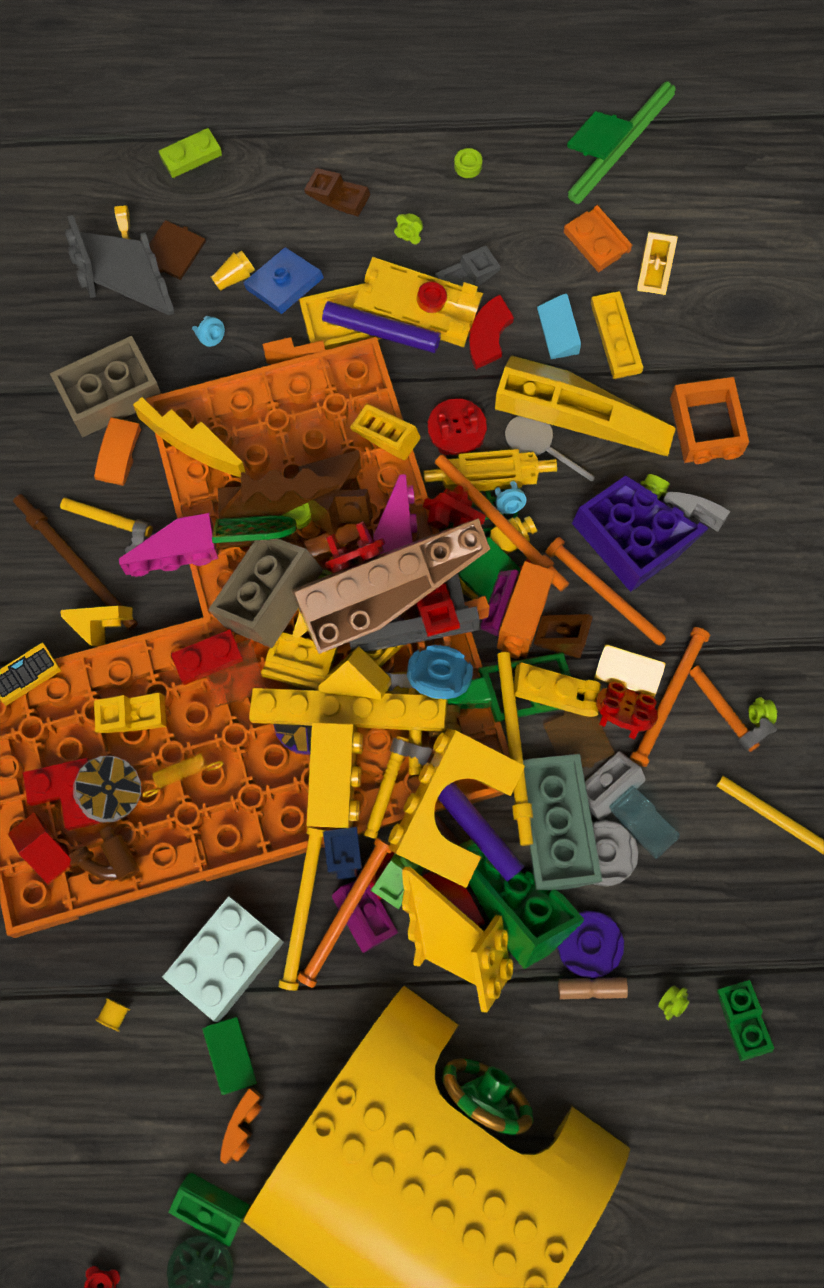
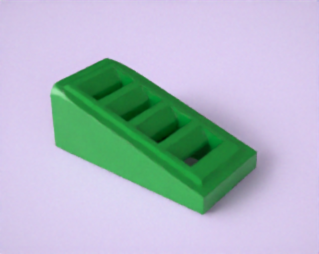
(475, 697)

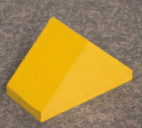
(656, 262)
(357, 677)

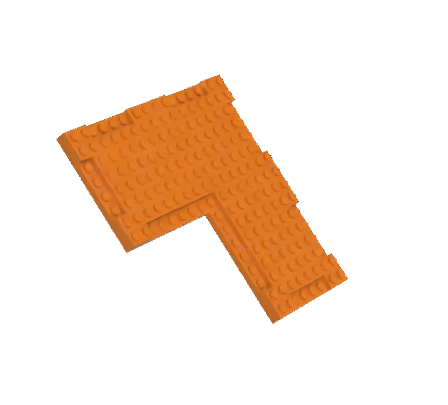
(258, 799)

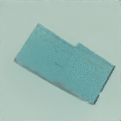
(644, 822)

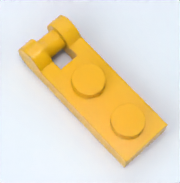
(556, 690)

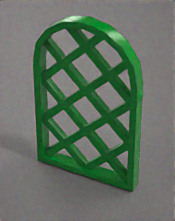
(250, 535)

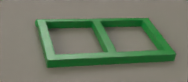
(536, 708)

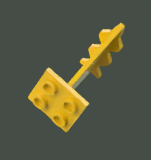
(454, 941)

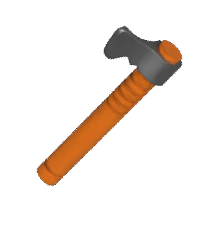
(748, 739)

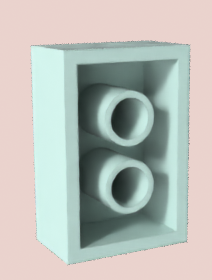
(223, 960)

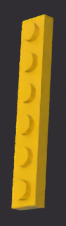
(310, 707)

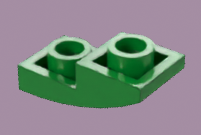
(744, 1020)

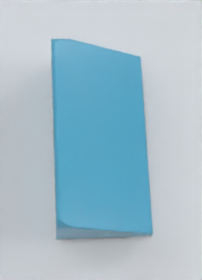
(559, 327)

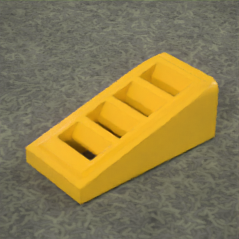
(399, 444)

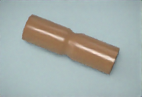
(586, 988)

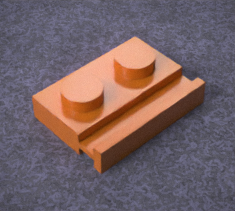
(597, 238)

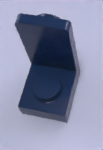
(343, 852)

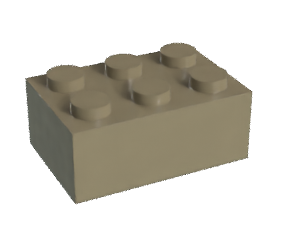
(105, 385)
(259, 593)

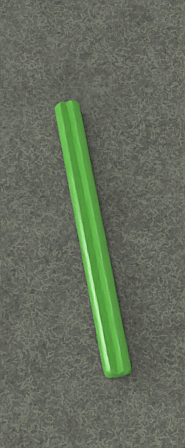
(640, 122)

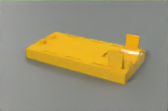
(394, 292)

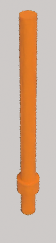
(501, 522)

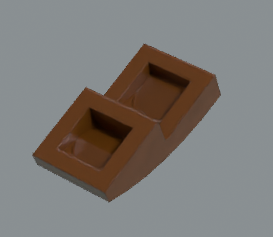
(334, 192)

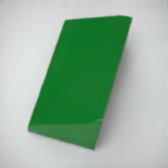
(229, 1056)
(209, 1208)

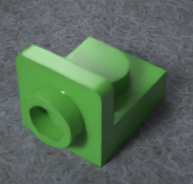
(390, 882)

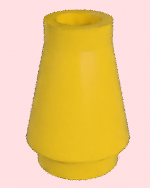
(234, 270)

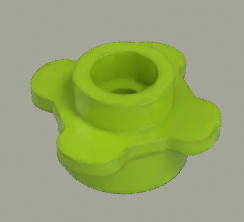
(409, 228)
(674, 1002)

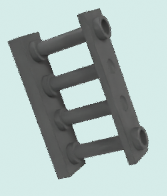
(410, 631)

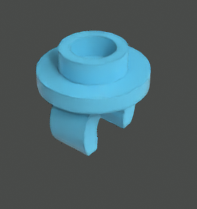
(209, 331)
(510, 500)

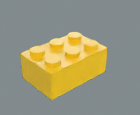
(334, 775)

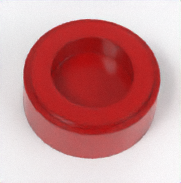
(431, 297)

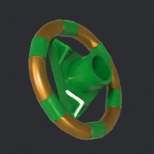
(485, 1099)

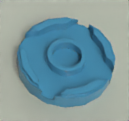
(439, 672)

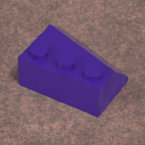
(635, 531)

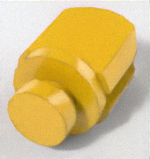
(523, 527)

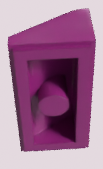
(500, 601)
(369, 921)

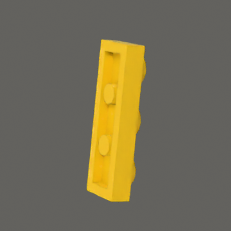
(616, 335)

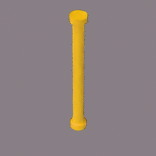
(302, 910)

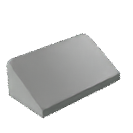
(611, 782)

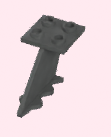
(119, 265)

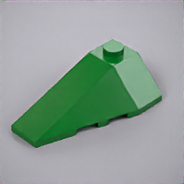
(533, 918)

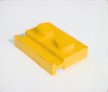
(298, 662)

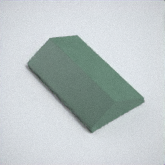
(561, 824)

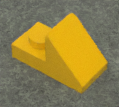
(91, 622)

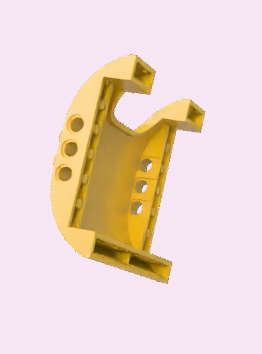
(416, 1194)

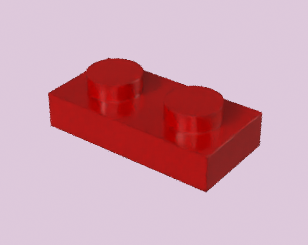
(206, 657)

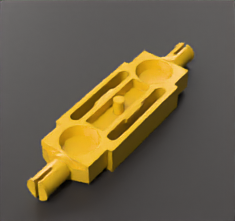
(495, 469)

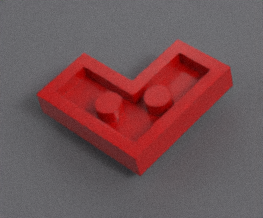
(57, 783)

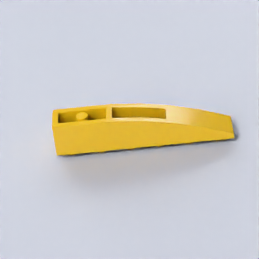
(578, 405)

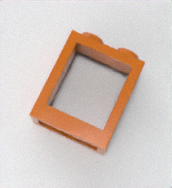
(702, 394)
(525, 610)

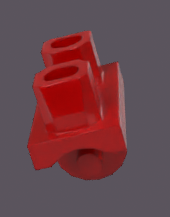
(453, 507)

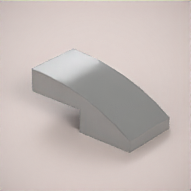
(702, 509)

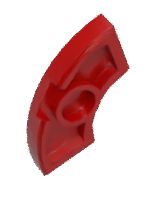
(486, 331)

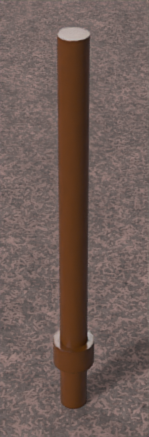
(38, 521)

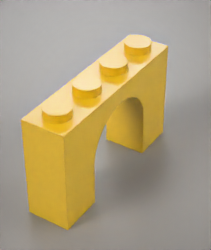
(418, 835)

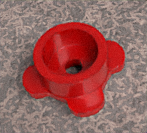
(96, 1276)

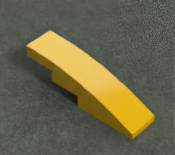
(196, 442)

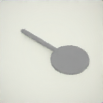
(536, 437)

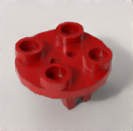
(443, 429)
(344, 558)
(626, 708)

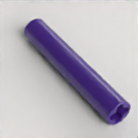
(381, 327)
(480, 831)

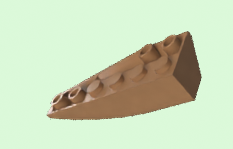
(385, 586)

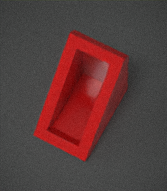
(40, 848)

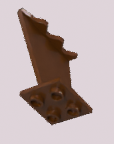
(270, 496)

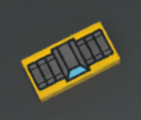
(26, 673)

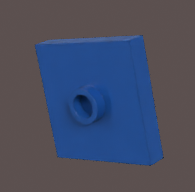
(283, 280)

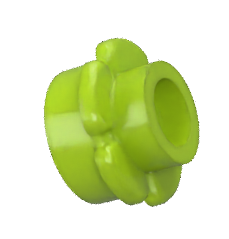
(656, 485)
(762, 709)

